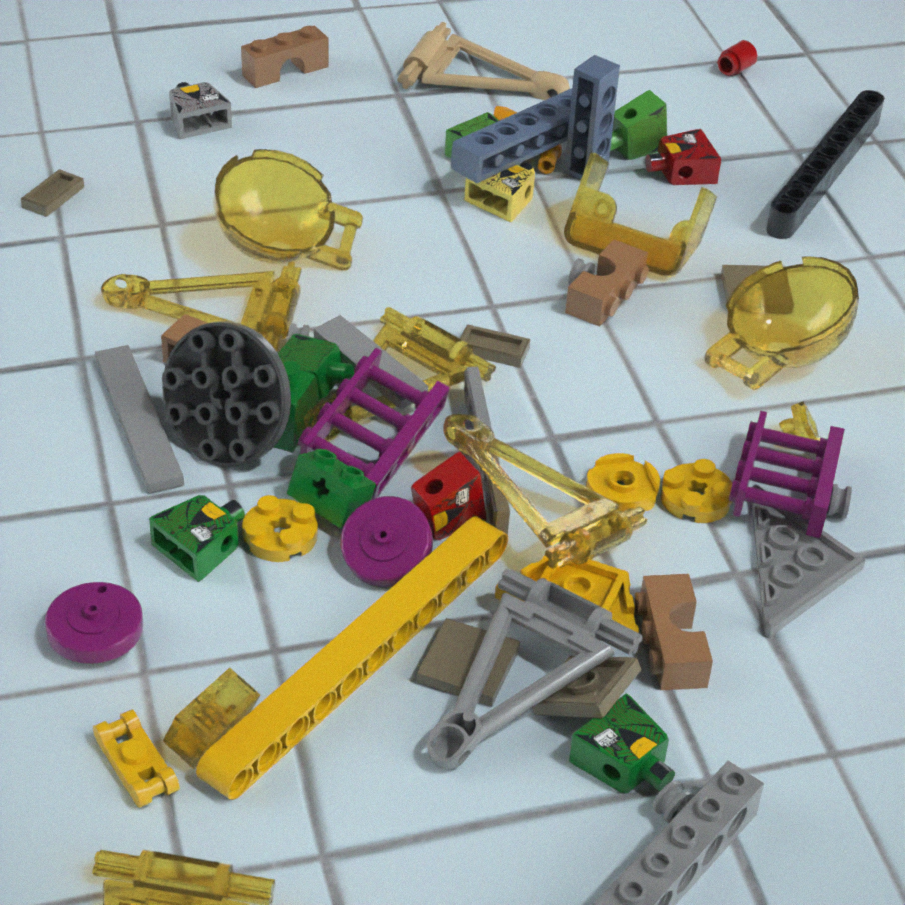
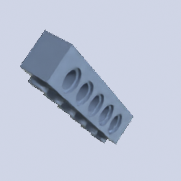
(512, 139)

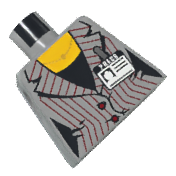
(199, 109)

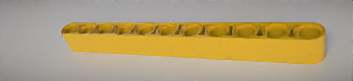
(349, 659)

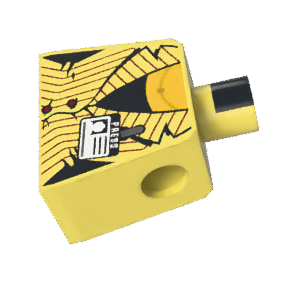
(503, 193)

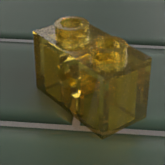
(210, 716)

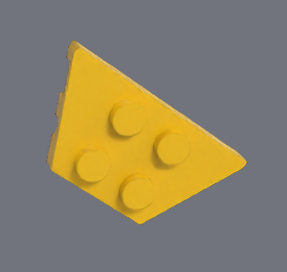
(592, 581)

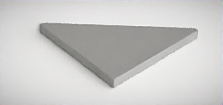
(796, 567)

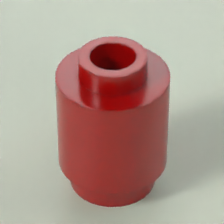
(737, 58)

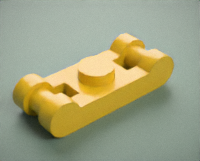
(135, 759)

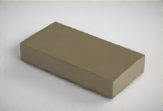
(52, 193)
(496, 345)

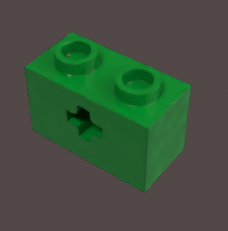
(329, 485)

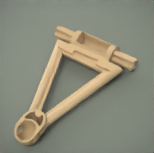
(435, 53)

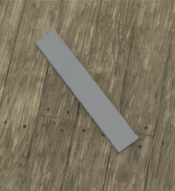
(476, 406)
(139, 419)

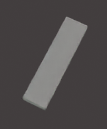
(355, 344)

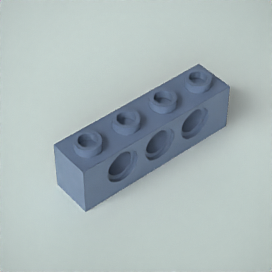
(591, 113)

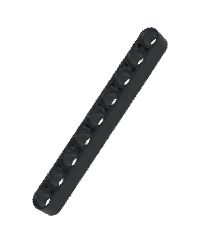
(824, 165)

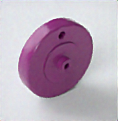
(385, 540)
(94, 622)

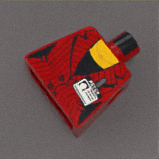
(686, 159)
(450, 495)

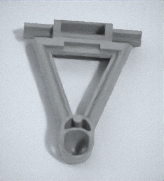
(550, 614)

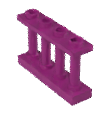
(409, 427)
(817, 489)

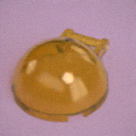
(281, 210)
(786, 318)

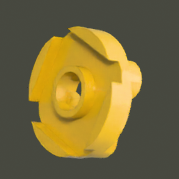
(683, 480)
(640, 481)
(273, 513)

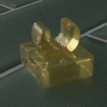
(802, 422)

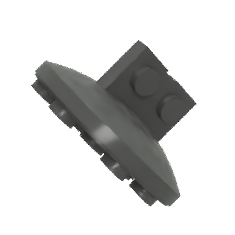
(226, 393)

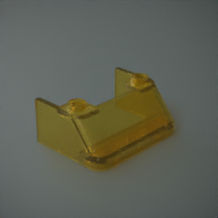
(592, 224)

